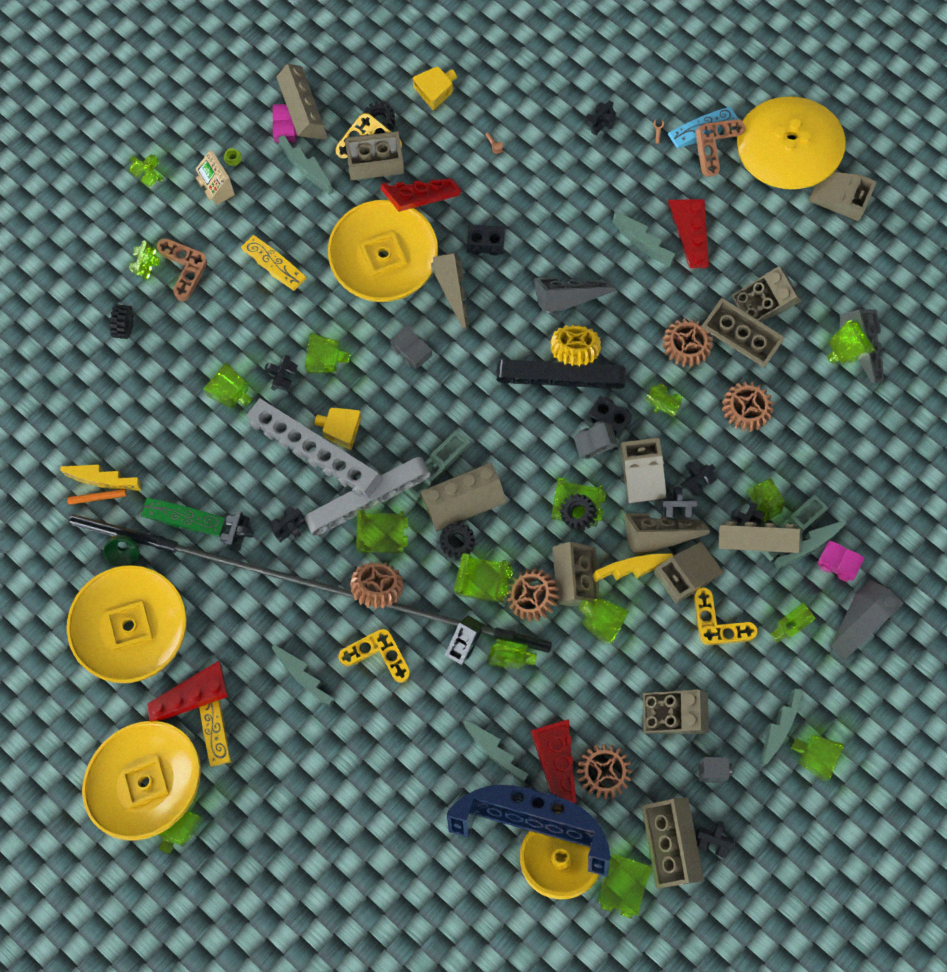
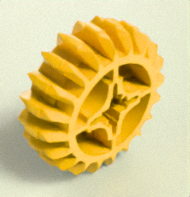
(575, 345)

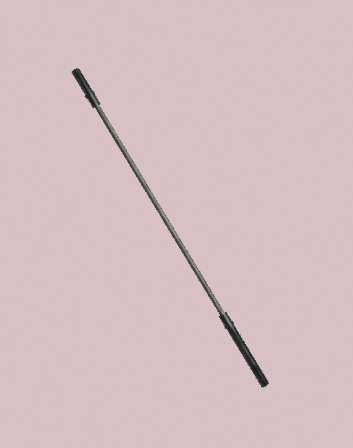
(172, 546)

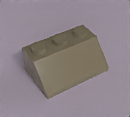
(374, 155)
(573, 573)

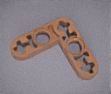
(710, 140)
(188, 262)

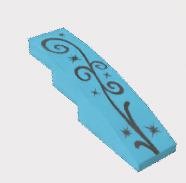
(686, 133)

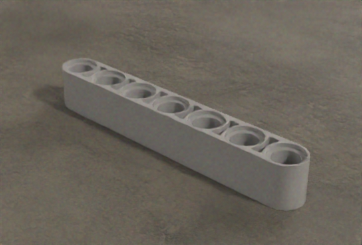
(346, 506)

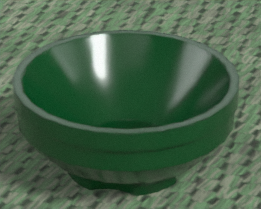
(121, 556)

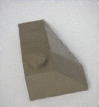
(449, 275)
(653, 534)

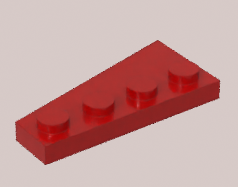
(419, 193)
(691, 227)
(193, 693)
(554, 753)

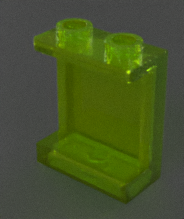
(565, 489)
(381, 532)
(483, 579)
(624, 886)

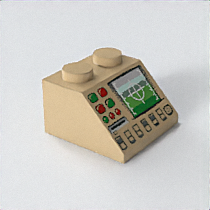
(214, 179)

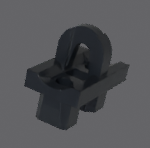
(603, 111)
(278, 371)
(705, 473)
(668, 506)
(753, 514)
(293, 521)
(238, 530)
(724, 843)

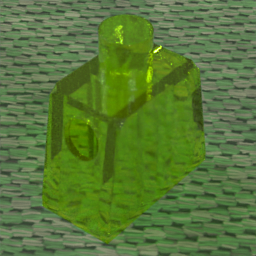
(849, 344)
(324, 355)
(228, 388)
(767, 498)
(800, 618)
(603, 619)
(503, 653)
(818, 755)
(180, 832)

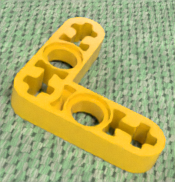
(369, 129)
(711, 626)
(376, 647)

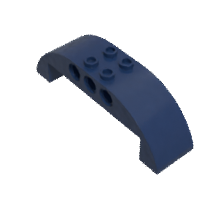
(534, 812)

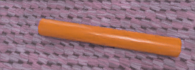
(96, 496)

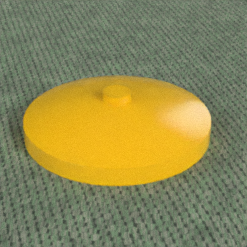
(555, 866)

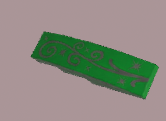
(182, 516)

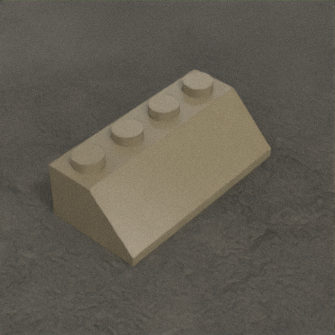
(301, 102)
(743, 332)
(463, 496)
(760, 538)
(672, 843)

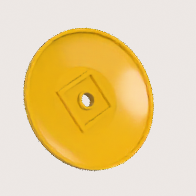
(789, 162)
(378, 228)
(99, 618)
(119, 766)

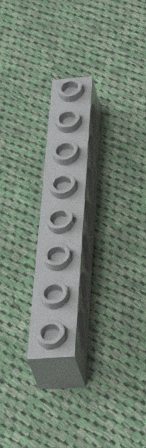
(263, 411)

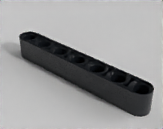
(561, 375)

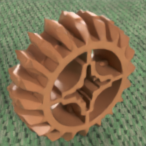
(674, 334)
(732, 397)
(376, 585)
(517, 600)
(612, 776)

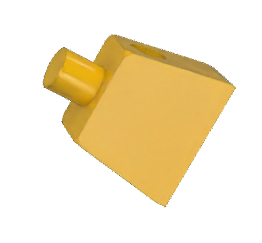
(434, 86)
(340, 426)

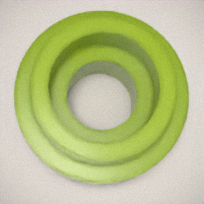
(232, 153)

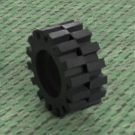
(380, 109)
(121, 321)
(586, 519)
(454, 529)

